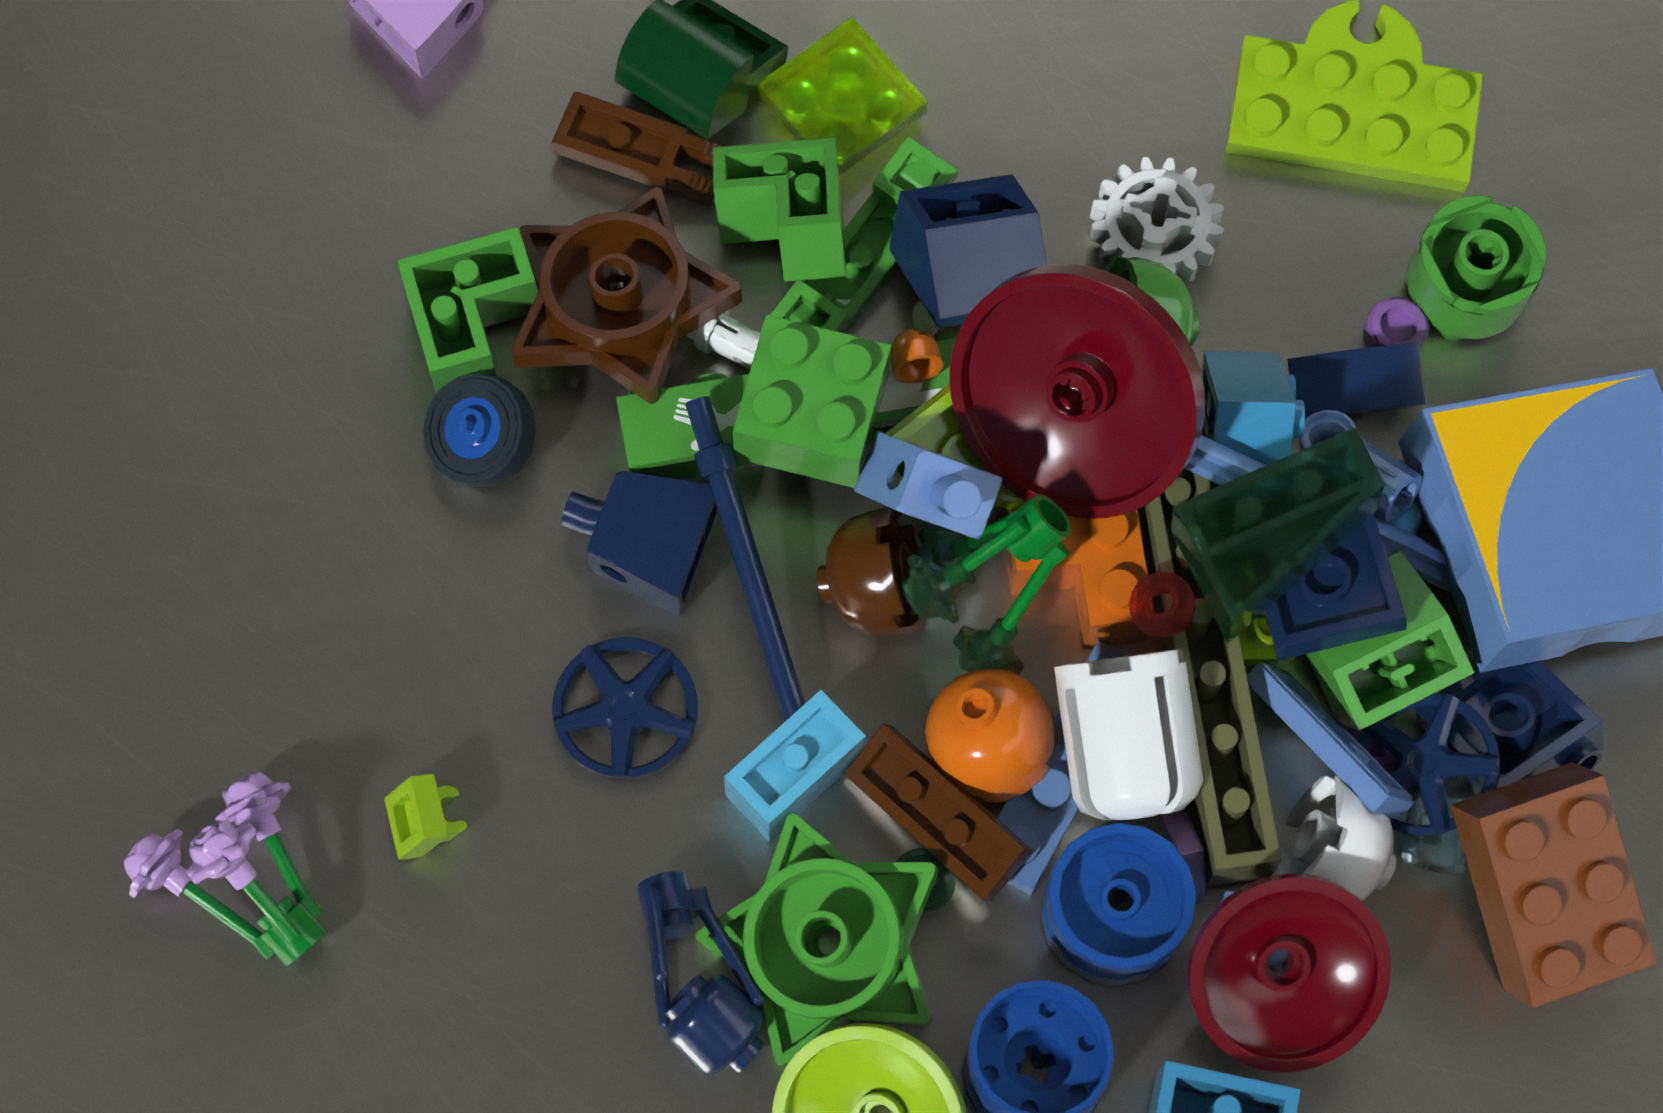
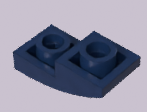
(1360, 379)

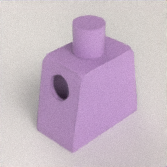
(420, 28)

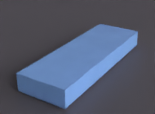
(1330, 741)

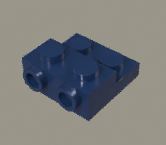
(1532, 718)

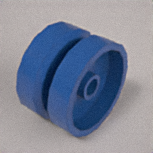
(1132, 868)

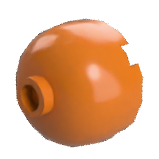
(991, 734)

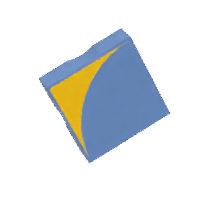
(1548, 514)

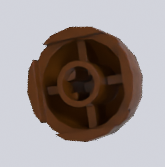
(867, 573)

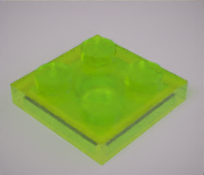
(843, 91)

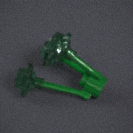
(947, 564)

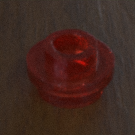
(1175, 618)

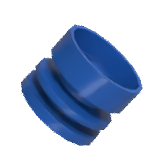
(1055, 1032)

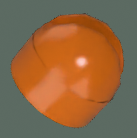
(915, 356)

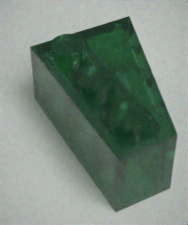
(1274, 525)

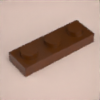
(938, 812)

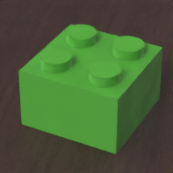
(811, 401)

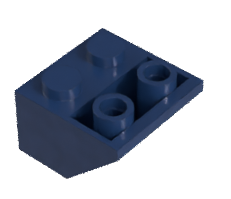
(964, 242)

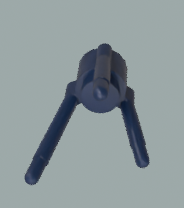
(669, 914)

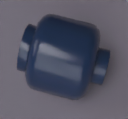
(714, 1024)

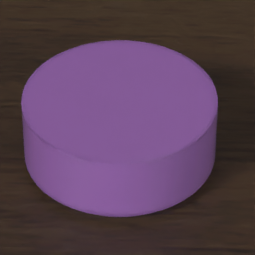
(1396, 322)

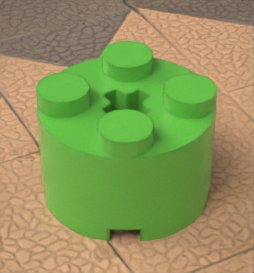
(1476, 267)

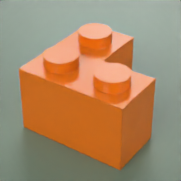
(1102, 569)

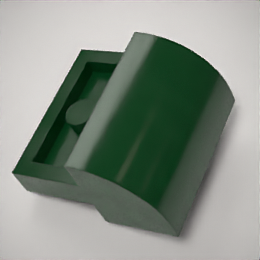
(696, 62)

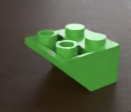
(1396, 669)

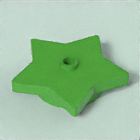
(820, 890)

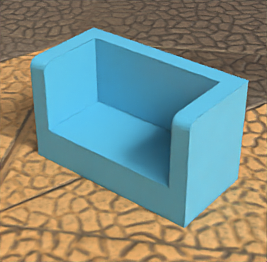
(794, 765)

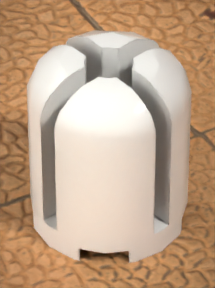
(1129, 735)

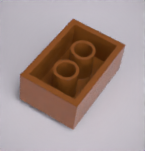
(1553, 884)

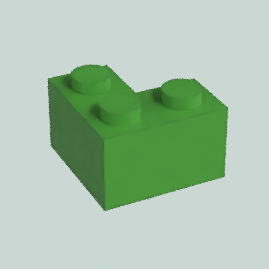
(785, 195)
(462, 291)

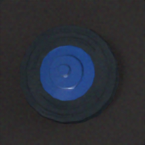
(479, 430)

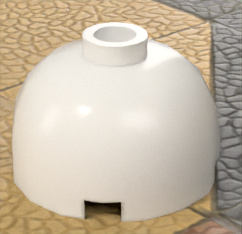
(1339, 839)

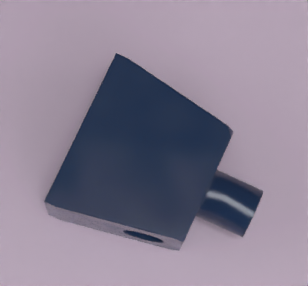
(646, 534)

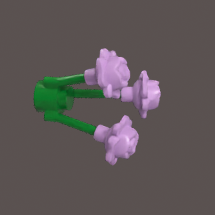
(221, 853)

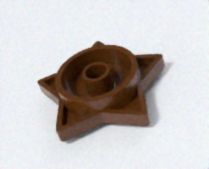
(618, 295)

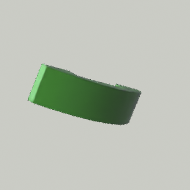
(867, 238)

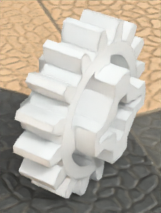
(1172, 198)

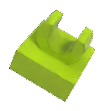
(418, 816)

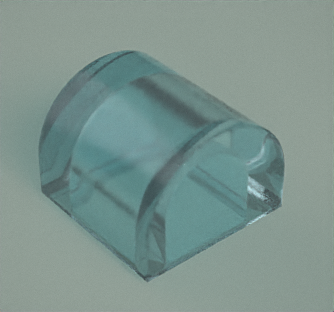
(1433, 853)

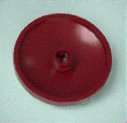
(1077, 390)

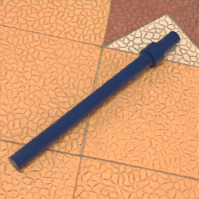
(717, 463)

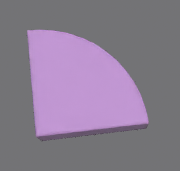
(1181, 833)

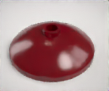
(1313, 1001)

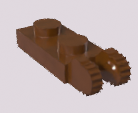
(634, 146)

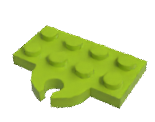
(1356, 103)

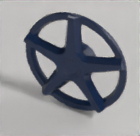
(624, 706)
(1427, 762)

